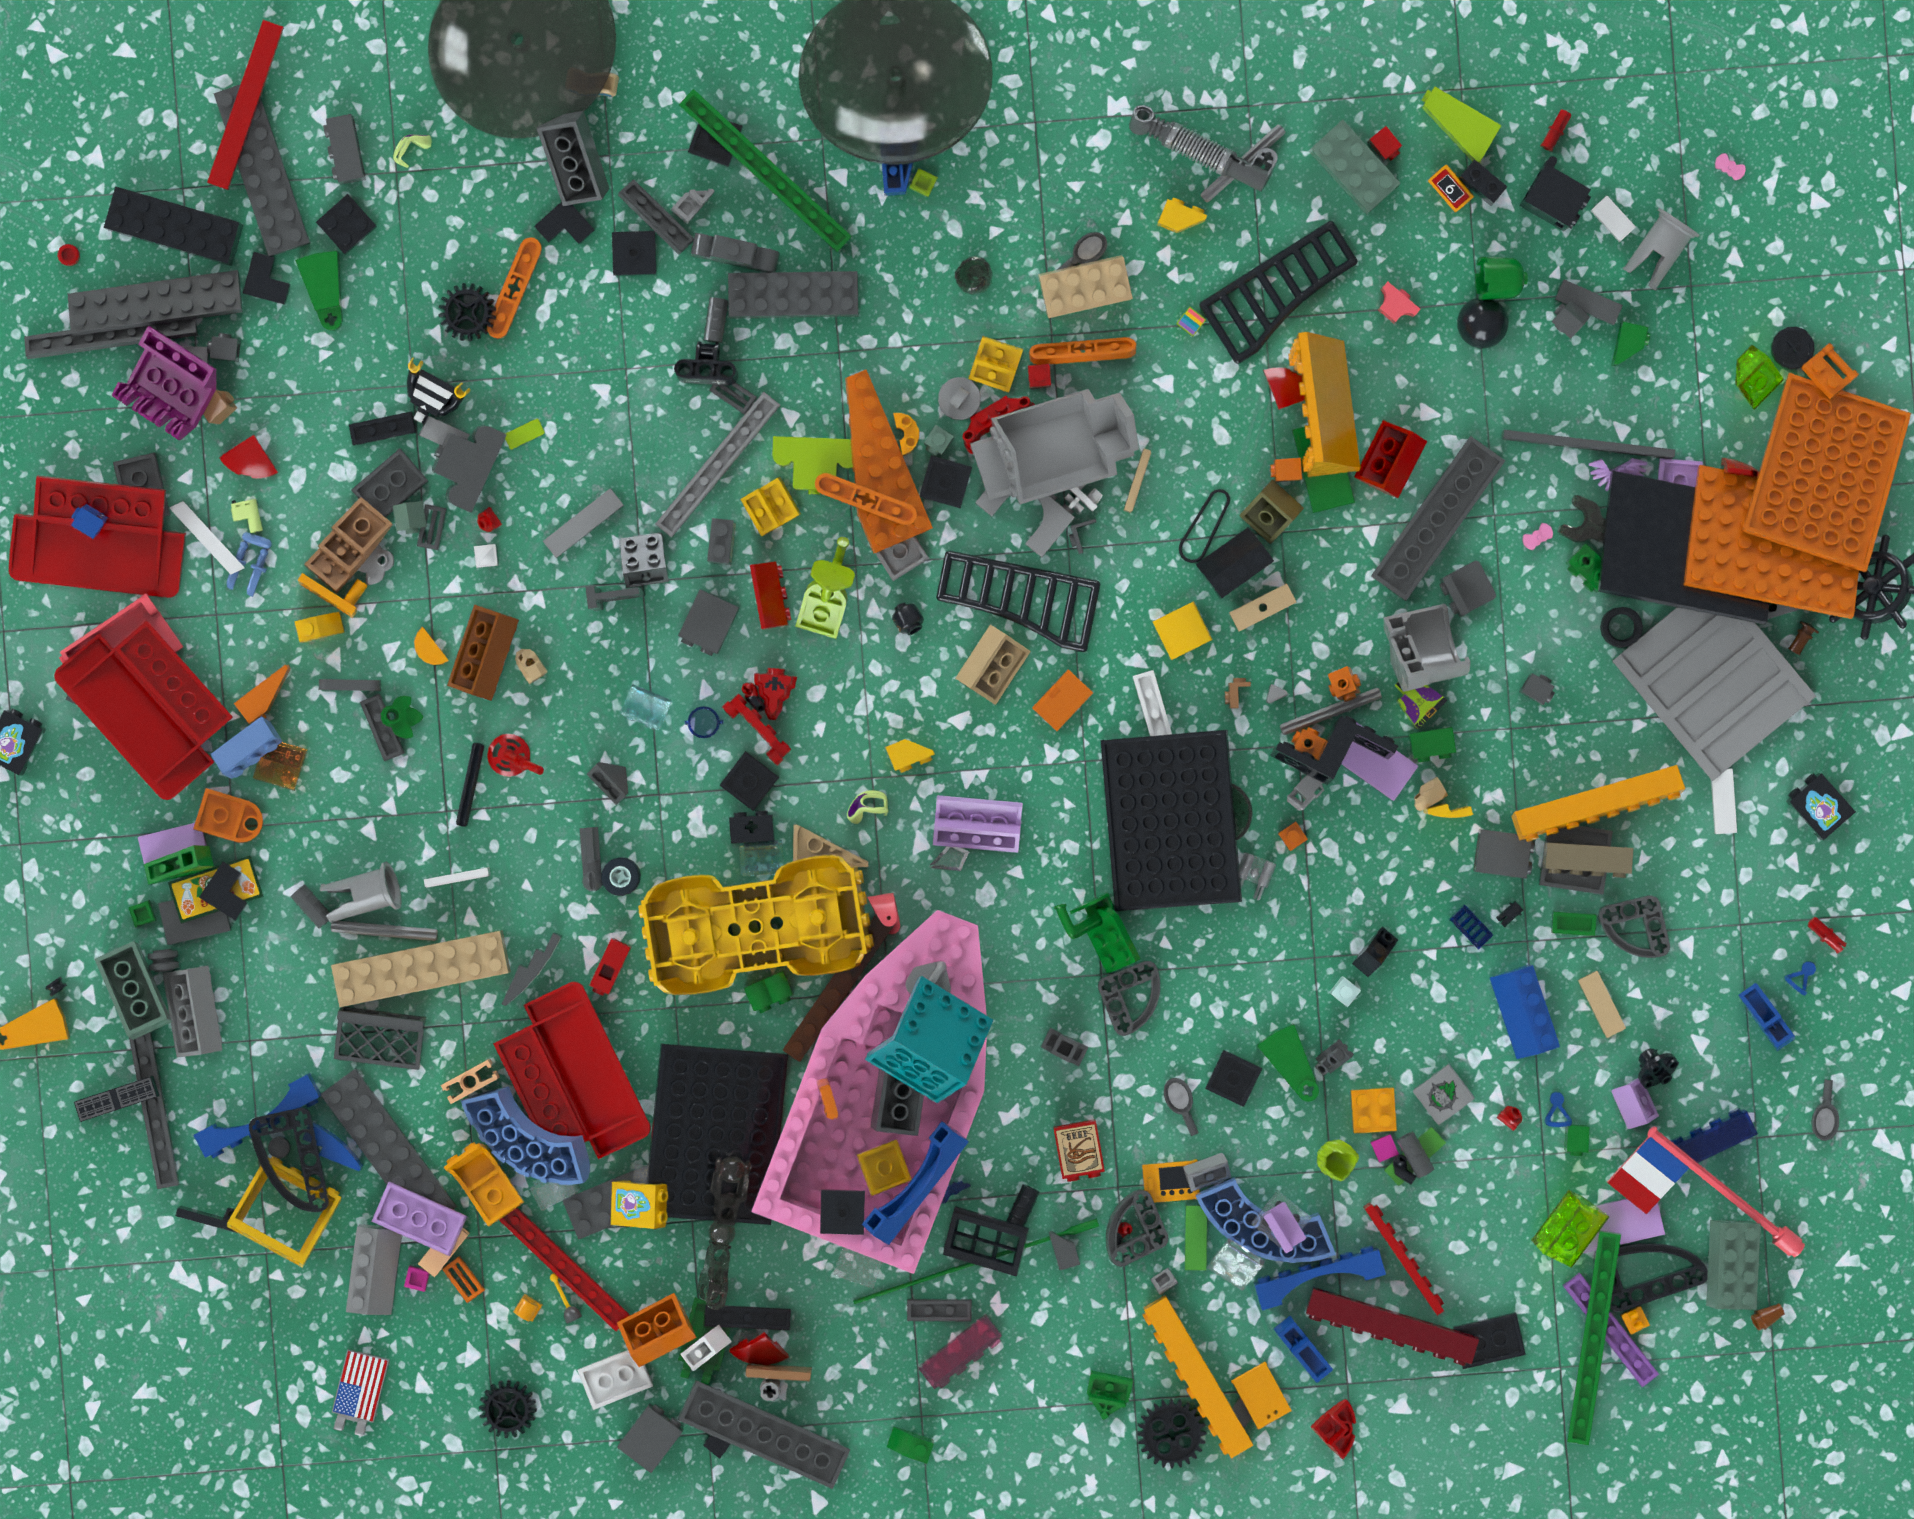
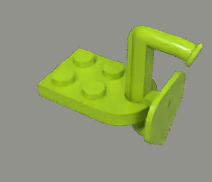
(826, 595)

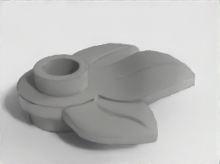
(373, 568)

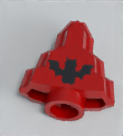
(774, 689)

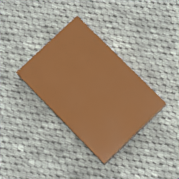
(779, 1372)

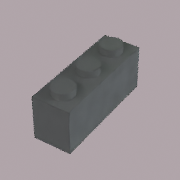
(344, 149)

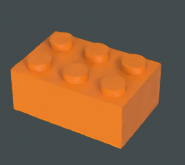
(656, 1330)

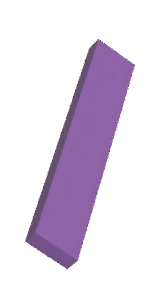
(1615, 1335)

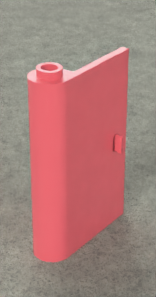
(123, 624)

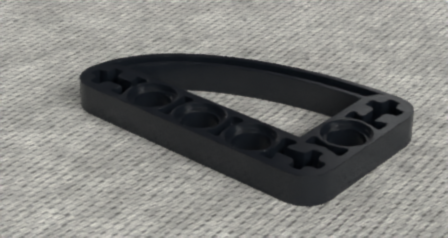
(303, 1150)
(1666, 1279)

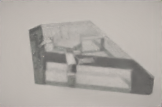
(950, 859)

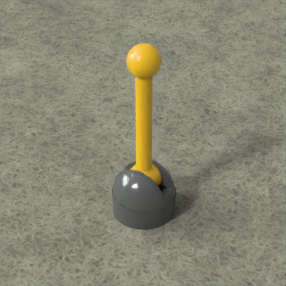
(571, 1313)

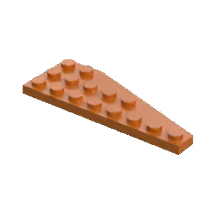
(879, 465)

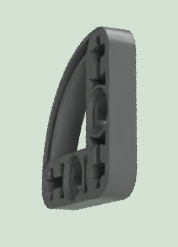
(1647, 916)
(1115, 994)
(1147, 1237)

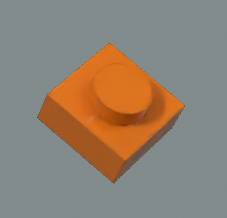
(1292, 836)

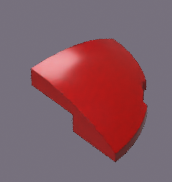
(1284, 386)
(249, 460)
(1738, 468)
(759, 1351)
(1336, 1428)

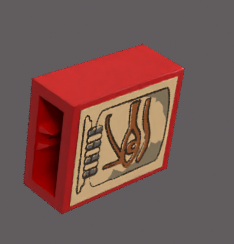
(1079, 1150)

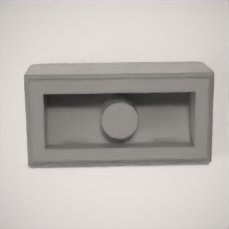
(1207, 1171)

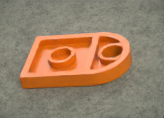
(226, 817)

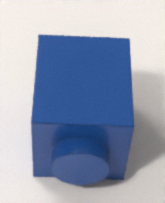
(88, 520)

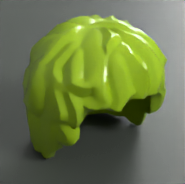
(1337, 1159)

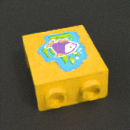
(639, 1204)

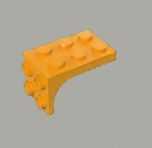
(484, 1182)

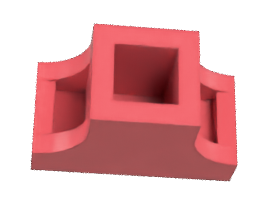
(1396, 303)

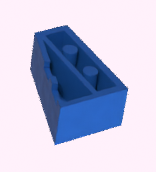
(896, 178)

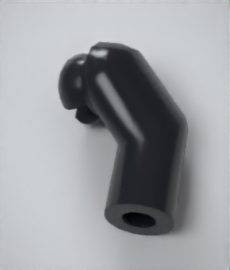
(1400, 1169)

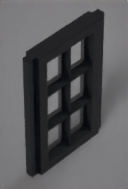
(991, 1223)

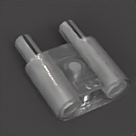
(1256, 871)

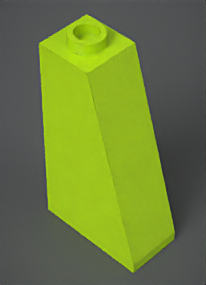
(1463, 124)

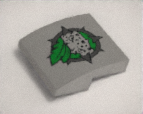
(1443, 1094)

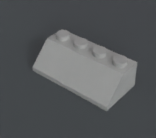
(192, 1011)
(373, 1270)

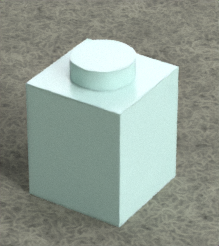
(1345, 991)

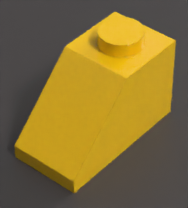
(319, 627)

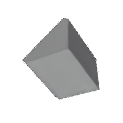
(1275, 693)
(1164, 1281)

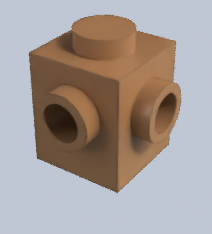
(220, 407)

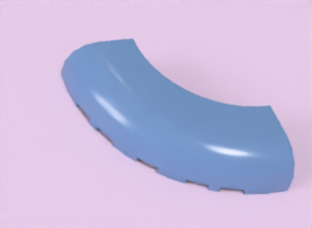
(523, 1143)
(1232, 1216)

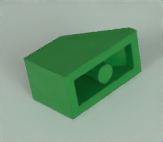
(1629, 341)
(910, 1444)

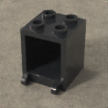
(1556, 197)

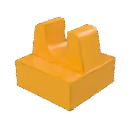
(1635, 1319)

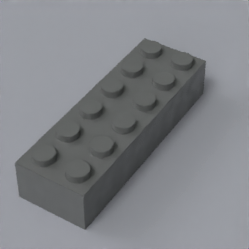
(793, 294)

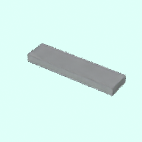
(583, 523)

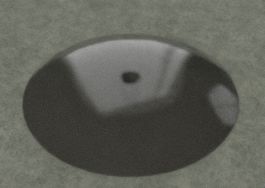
(521, 86)
(885, 121)

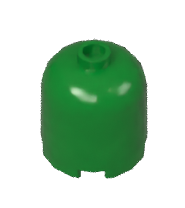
(1499, 278)

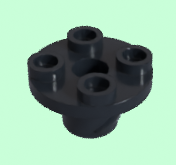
(1656, 1068)

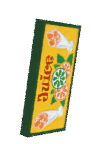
(189, 888)

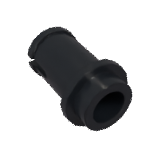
(1510, 912)

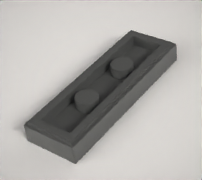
(1589, 302)
(385, 738)
(939, 1309)

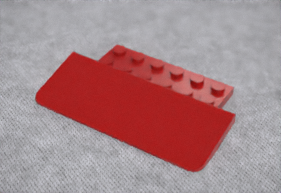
(125, 557)
(146, 706)
(572, 1074)

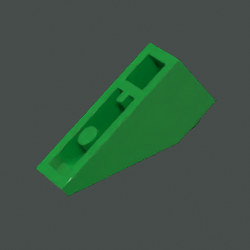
(179, 864)

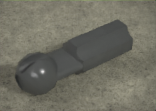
(590, 858)

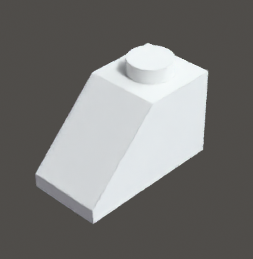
(705, 1347)

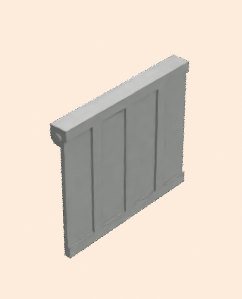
(1714, 684)

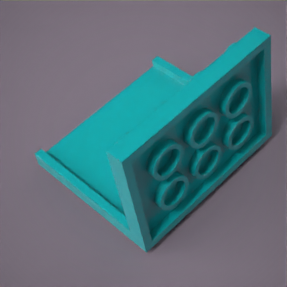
(933, 1042)

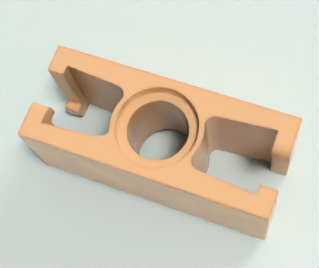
(471, 1072)
(434, 1260)

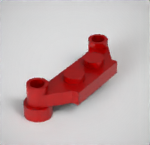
(982, 422)
(737, 706)

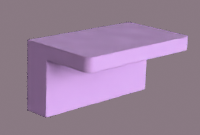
(1635, 1104)
(1284, 1226)

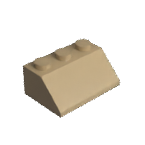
(992, 664)

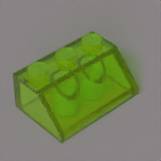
(1569, 1229)

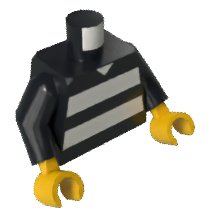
(431, 393)

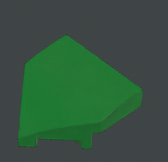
(1108, 1392)

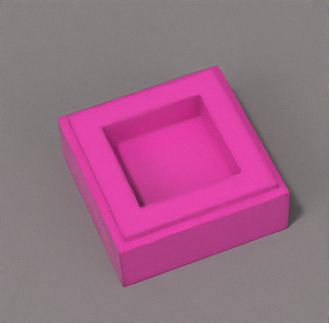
(1384, 1148)
(416, 1278)

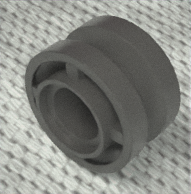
(163, 960)

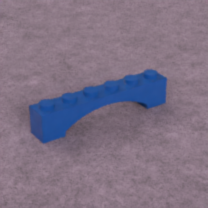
(214, 1138)
(890, 1218)
(1272, 1290)

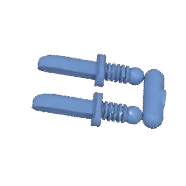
(258, 568)

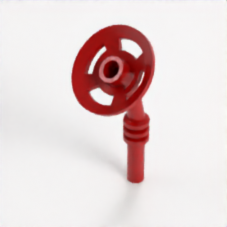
(517, 762)

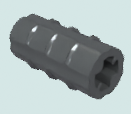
(715, 320)
(311, 906)
(1415, 1154)

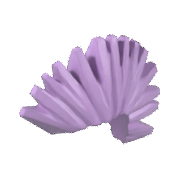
(1630, 467)

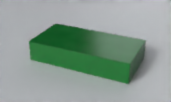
(1573, 923)

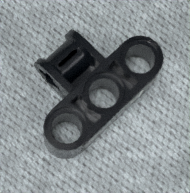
(706, 357)

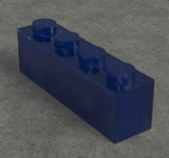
(1717, 1136)

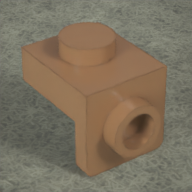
(1231, 695)

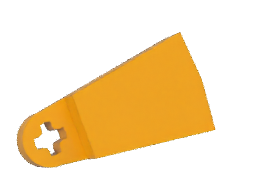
(36, 1027)

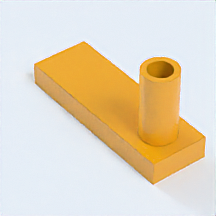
(345, 605)

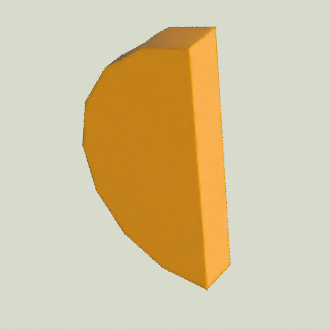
(428, 649)

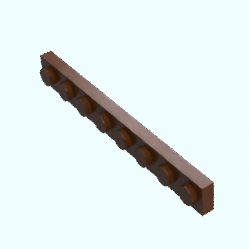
(832, 997)

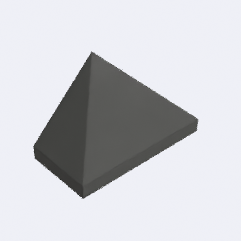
(611, 780)

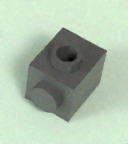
(1569, 318)
(224, 348)
(1538, 688)

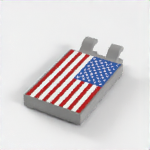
(359, 1389)

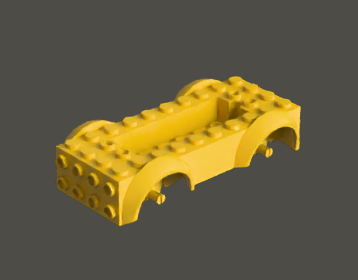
(819, 935)

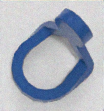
(1808, 968)
(1557, 1099)

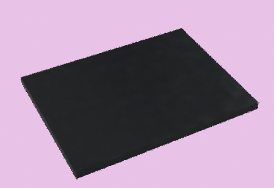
(1649, 547)
(1171, 820)
(712, 1108)

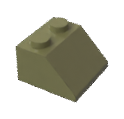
(1271, 511)

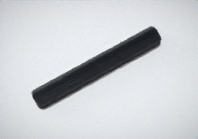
(470, 784)

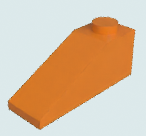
(261, 698)

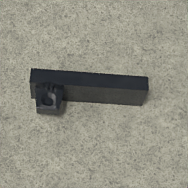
(205, 1218)

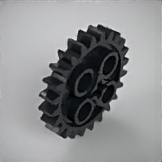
(1166, 1414)

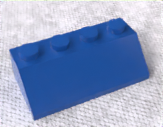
(1524, 1012)

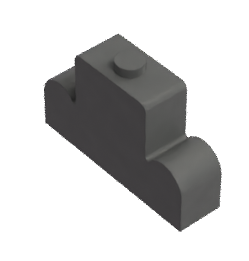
(735, 252)
(467, 464)

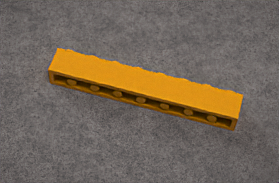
(1598, 802)
(1198, 1377)

